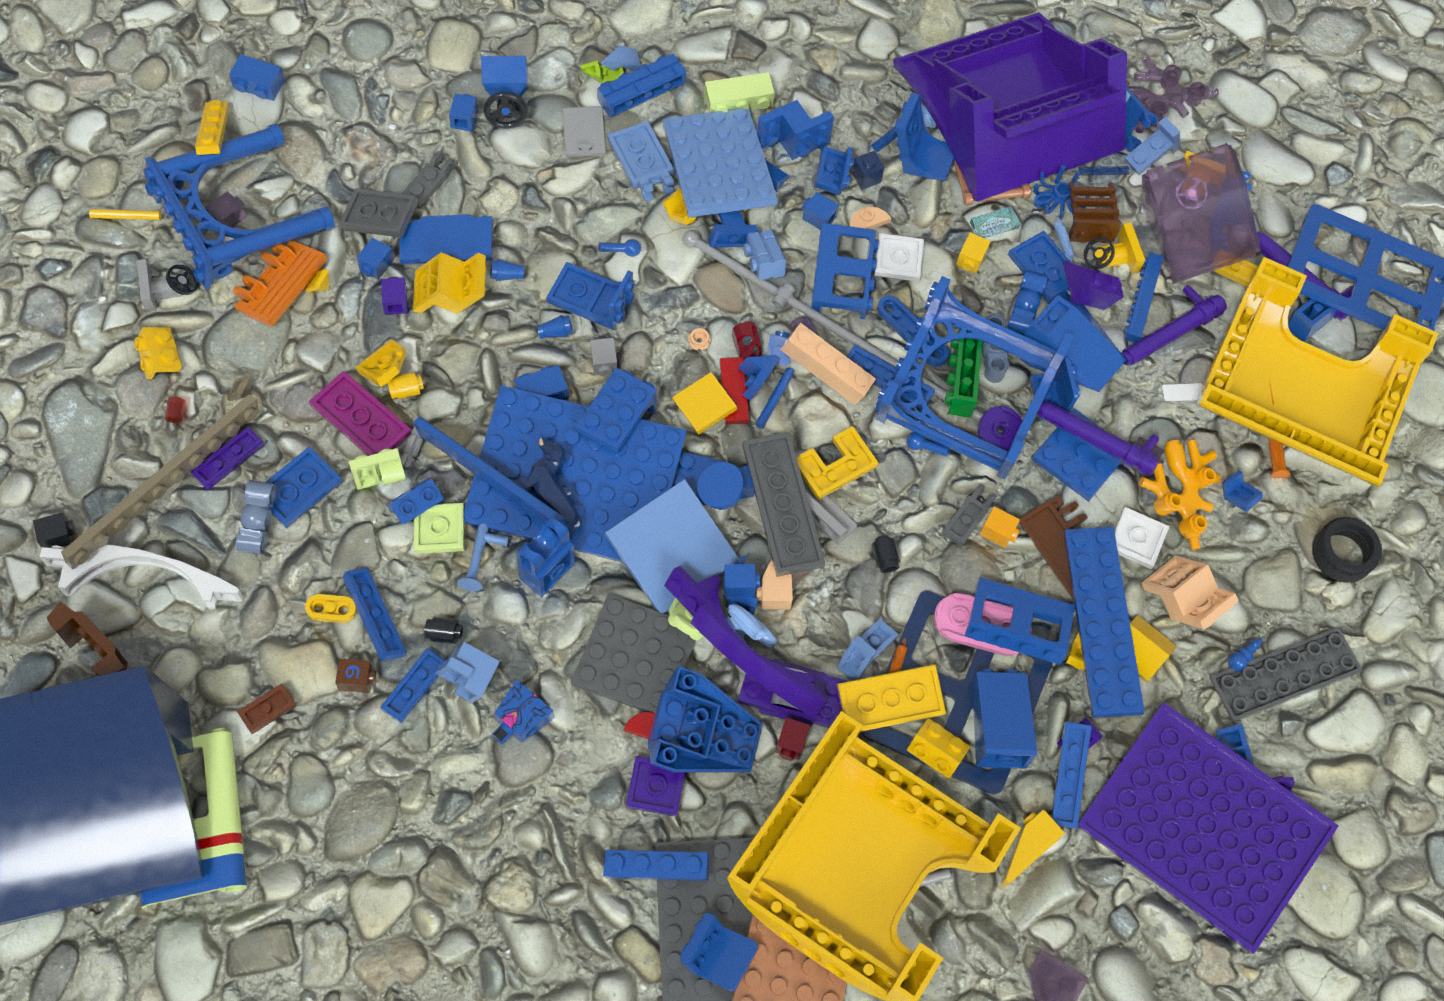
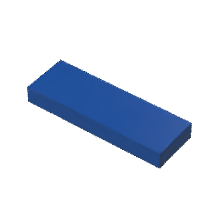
(413, 686)

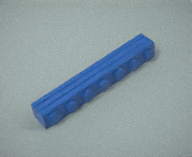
(1143, 298)

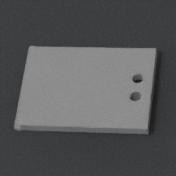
(584, 131)

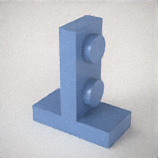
(1154, 147)
(866, 649)

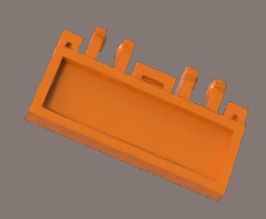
(279, 287)

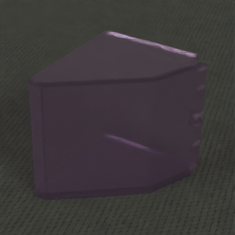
(1200, 213)

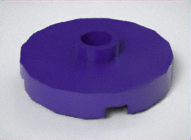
(1000, 417)

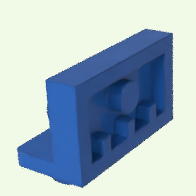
(415, 501)

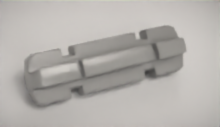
(411, 449)

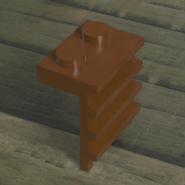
(1093, 223)

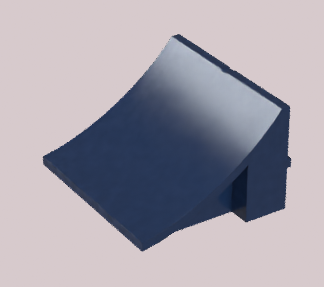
(93, 794)

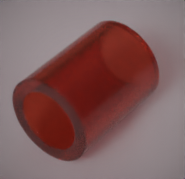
(175, 410)

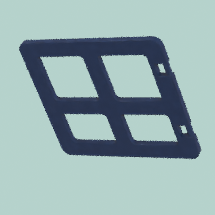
(962, 694)

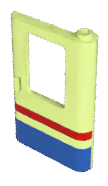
(219, 831)

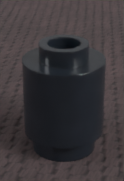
(886, 554)
(443, 630)

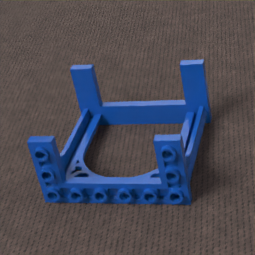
(946, 309)

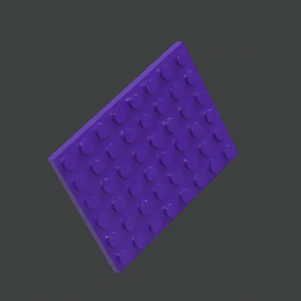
(1208, 827)

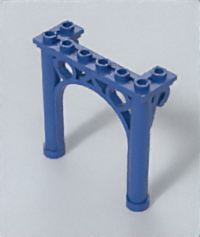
(216, 257)

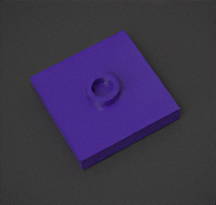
(654, 788)

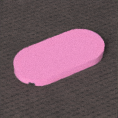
(953, 617)

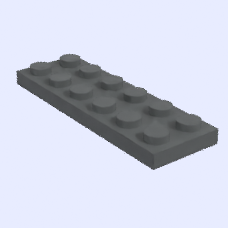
(783, 504)

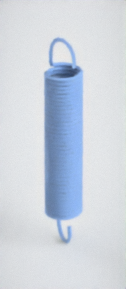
(1064, 239)

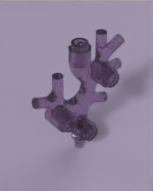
(1174, 94)

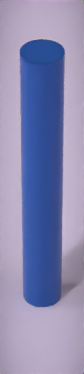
(774, 398)

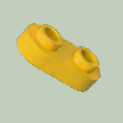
(332, 607)

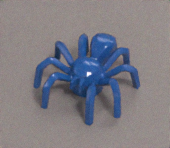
(1059, 194)

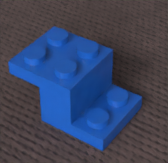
(795, 129)

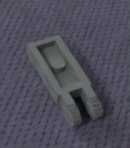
(429, 179)
(968, 517)

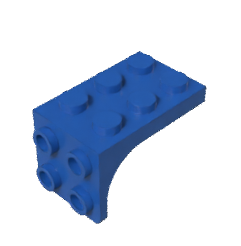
(920, 151)
(592, 295)
(617, 409)

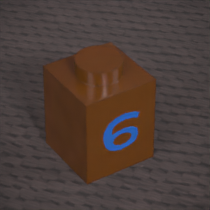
(355, 675)

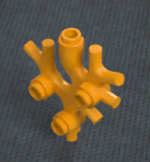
(1192, 480)

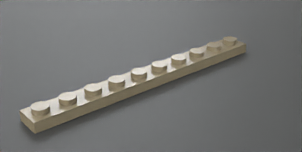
(159, 482)

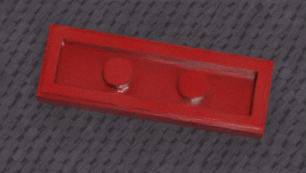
(733, 383)

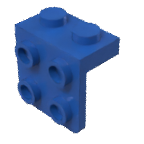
(1063, 389)
(718, 953)

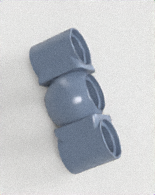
(994, 357)
(255, 517)

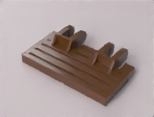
(1046, 531)

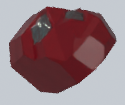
(746, 340)

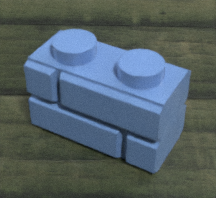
(764, 255)

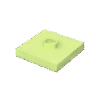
(440, 529)

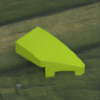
(601, 73)

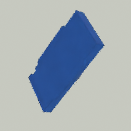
(450, 234)

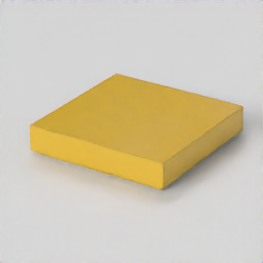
(704, 403)

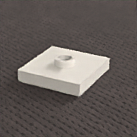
(899, 257)
(1139, 537)

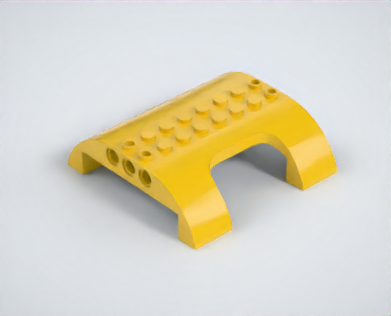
(1321, 402)
(850, 856)

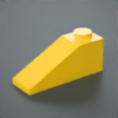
(1033, 840)

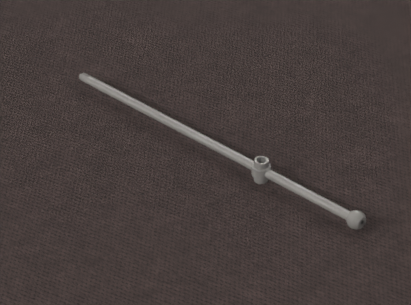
(784, 296)

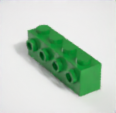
(963, 377)

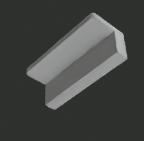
(830, 517)

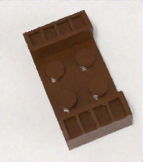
(76, 625)

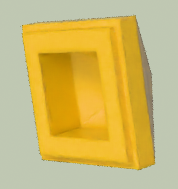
(319, 282)

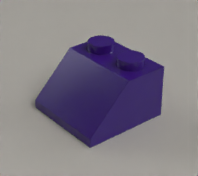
(1092, 286)

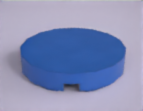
(721, 485)

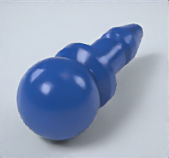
(1240, 659)

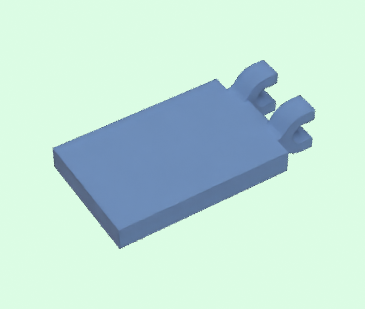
(642, 159)

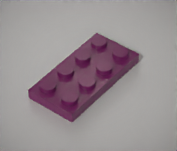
(359, 415)

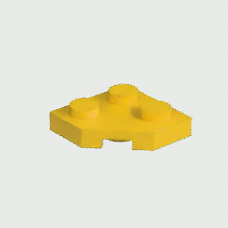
(383, 363)

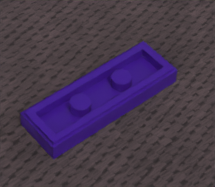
(227, 458)

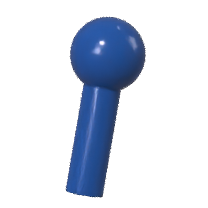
(630, 247)
(916, 442)

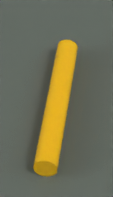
(125, 214)

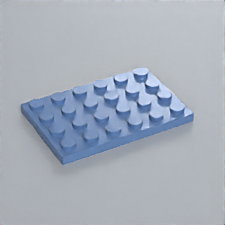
(719, 162)

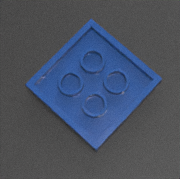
(1076, 461)

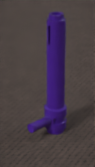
(1276, 253)
(1201, 314)
(1130, 454)

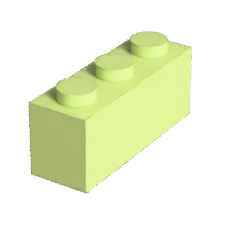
(739, 92)

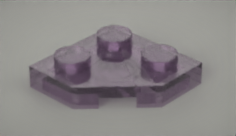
(1054, 979)

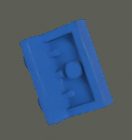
(834, 170)

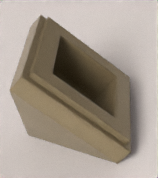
(240, 389)

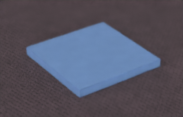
(667, 535)

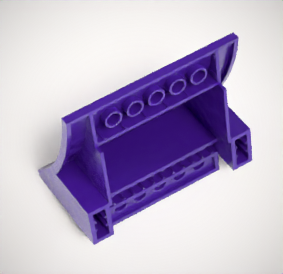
(1021, 101)

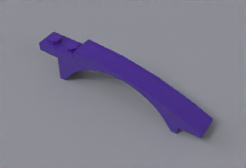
(703, 603)

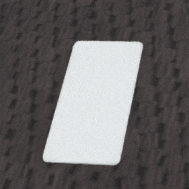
(1181, 392)

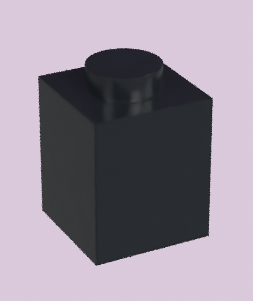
(54, 530)

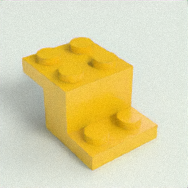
(449, 283)

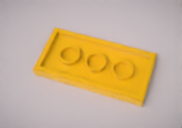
(893, 698)

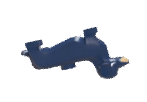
(547, 488)

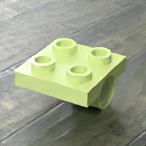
(377, 469)

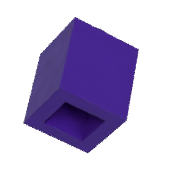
(394, 296)

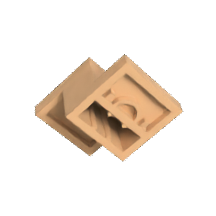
(1190, 592)

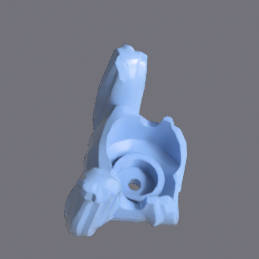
(746, 623)

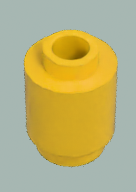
(405, 386)

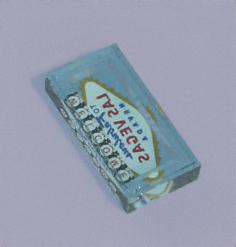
(995, 222)

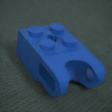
(546, 557)

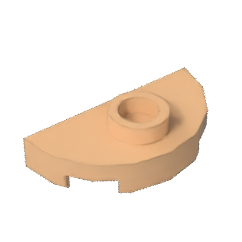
(869, 218)

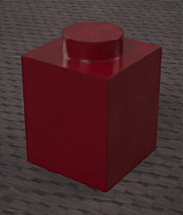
(792, 739)

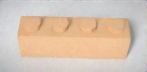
(828, 364)

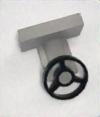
(162, 287)

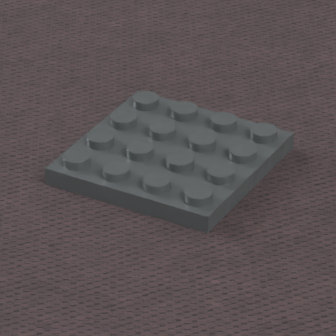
(631, 654)

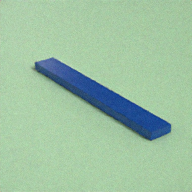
(485, 471)

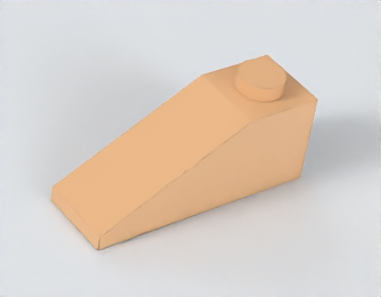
(775, 591)

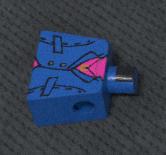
(521, 714)

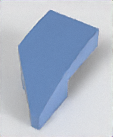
(623, 57)

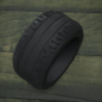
(1361, 534)

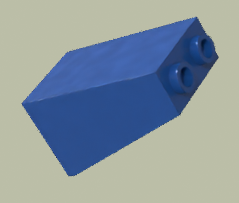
(1003, 720)

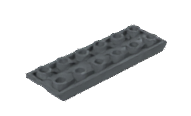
(1286, 674)

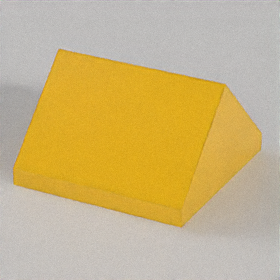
(1150, 647)

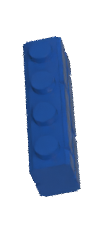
(641, 85)

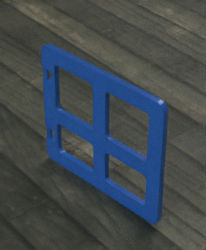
(1366, 275)

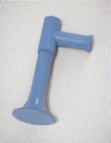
(470, 581)

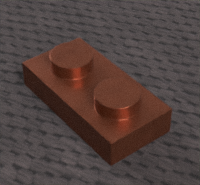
(266, 708)

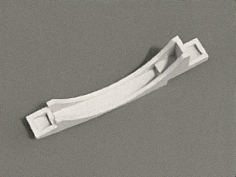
(115, 557)

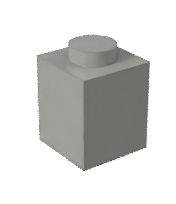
(603, 356)

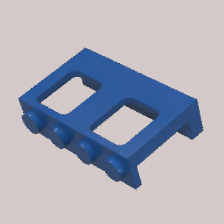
(830, 264)
(1018, 635)

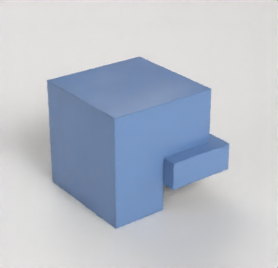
(469, 670)

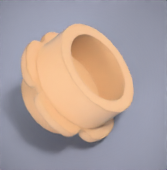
(696, 334)

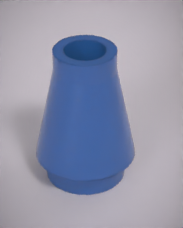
(505, 270)
(556, 327)

